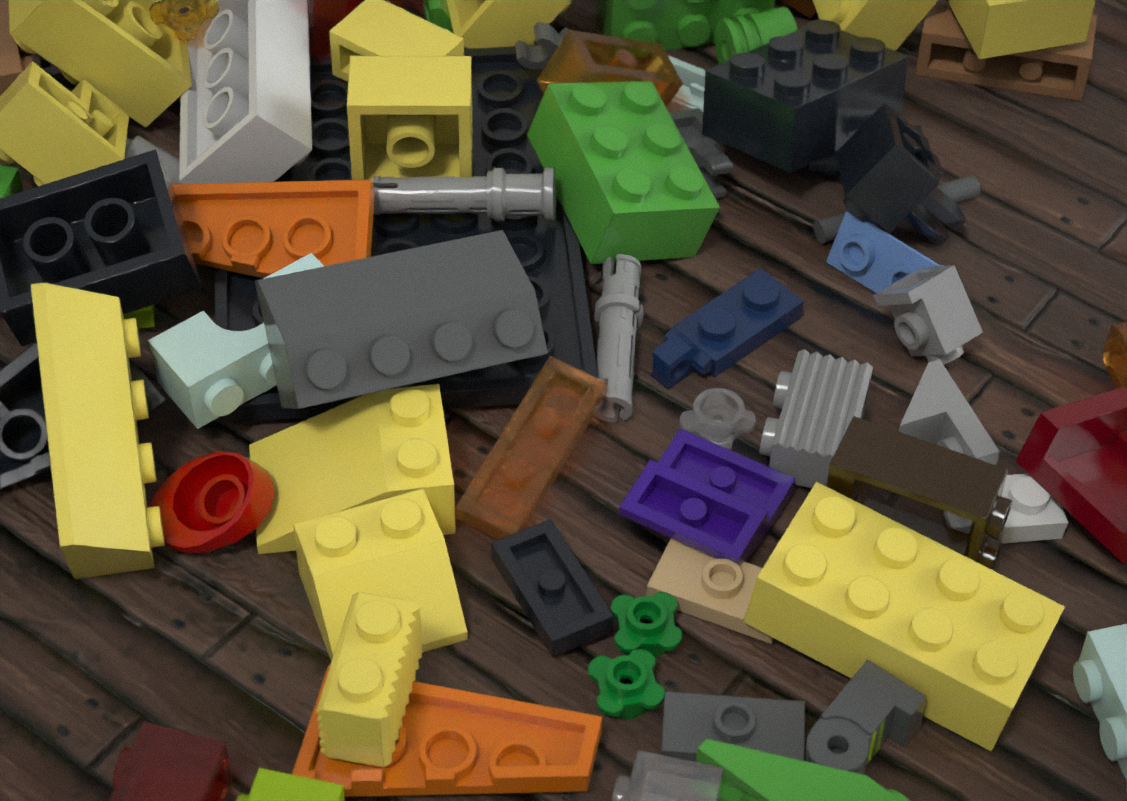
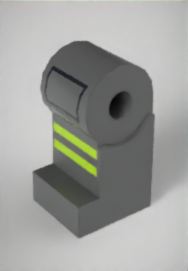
(863, 719)

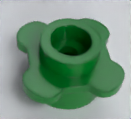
(653, 637)
(626, 700)

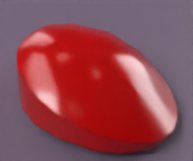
(213, 502)

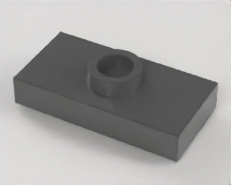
(743, 721)

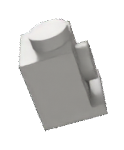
(931, 313)

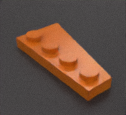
(467, 746)

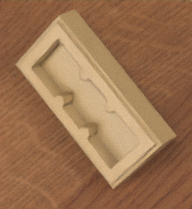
(707, 586)

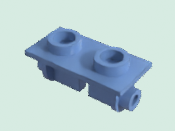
(873, 255)

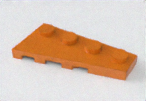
(273, 224)

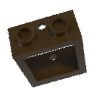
(927, 475)

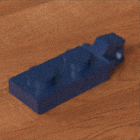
(726, 329)

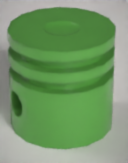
(751, 31)

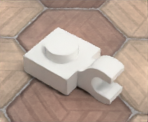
(1032, 514)

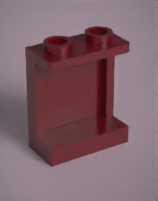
(1082, 463)

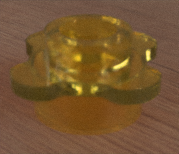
(185, 24)

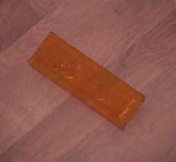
(531, 450)

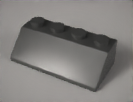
(399, 319)

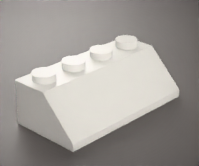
(247, 94)

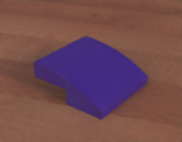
(709, 497)

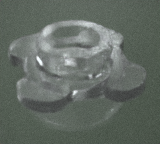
(718, 417)

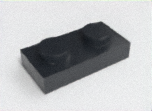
(551, 587)

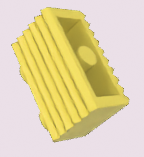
(370, 679)

